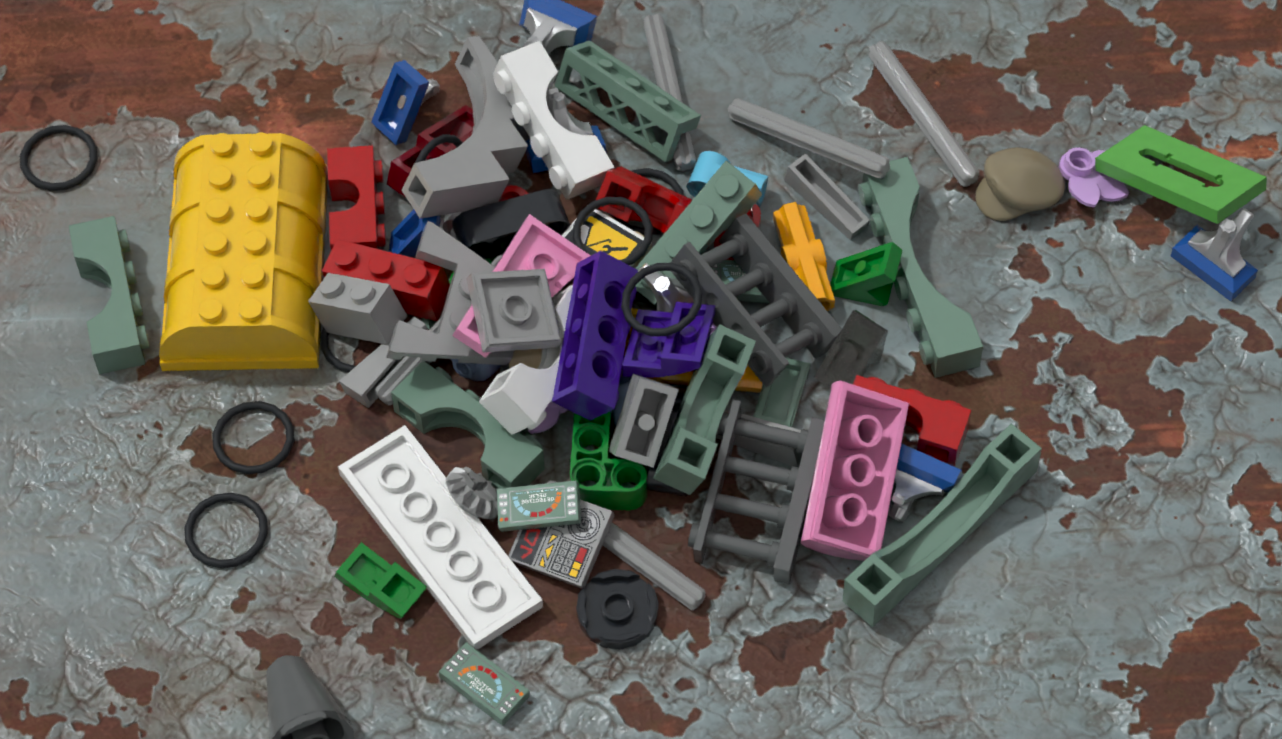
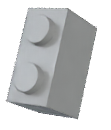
(357, 308)
(643, 420)

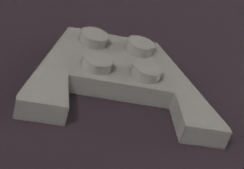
(412, 341)

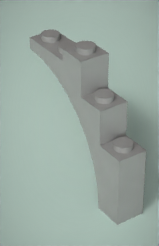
(477, 168)

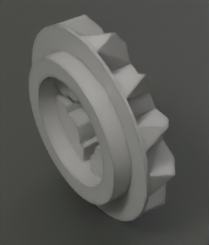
(473, 492)

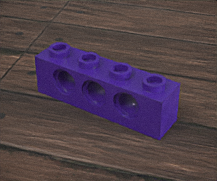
(594, 337)

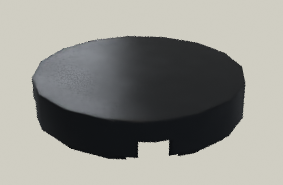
(617, 609)

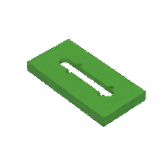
(1127, 165)

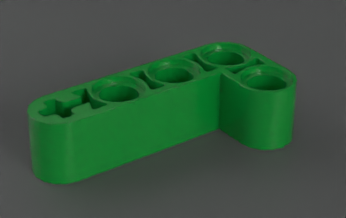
(606, 472)

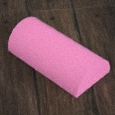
(854, 472)

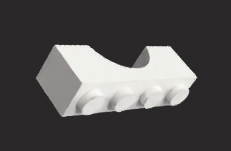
(573, 160)
(522, 393)

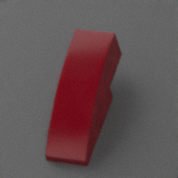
(457, 123)

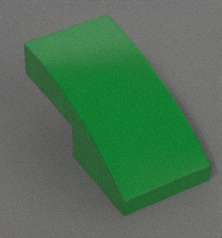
(379, 582)

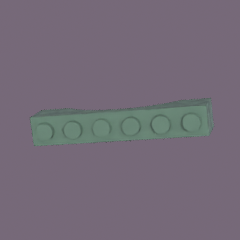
(945, 330)
(899, 567)

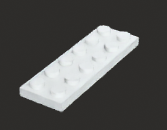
(439, 539)

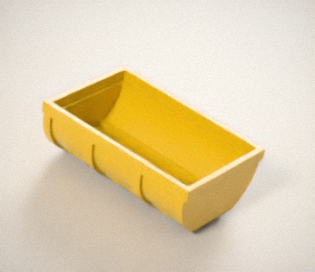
(244, 254)

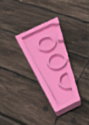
(531, 248)

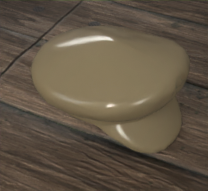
(1018, 183)

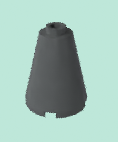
(301, 704)

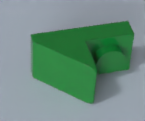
(867, 275)

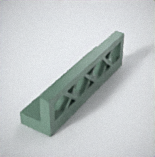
(633, 90)

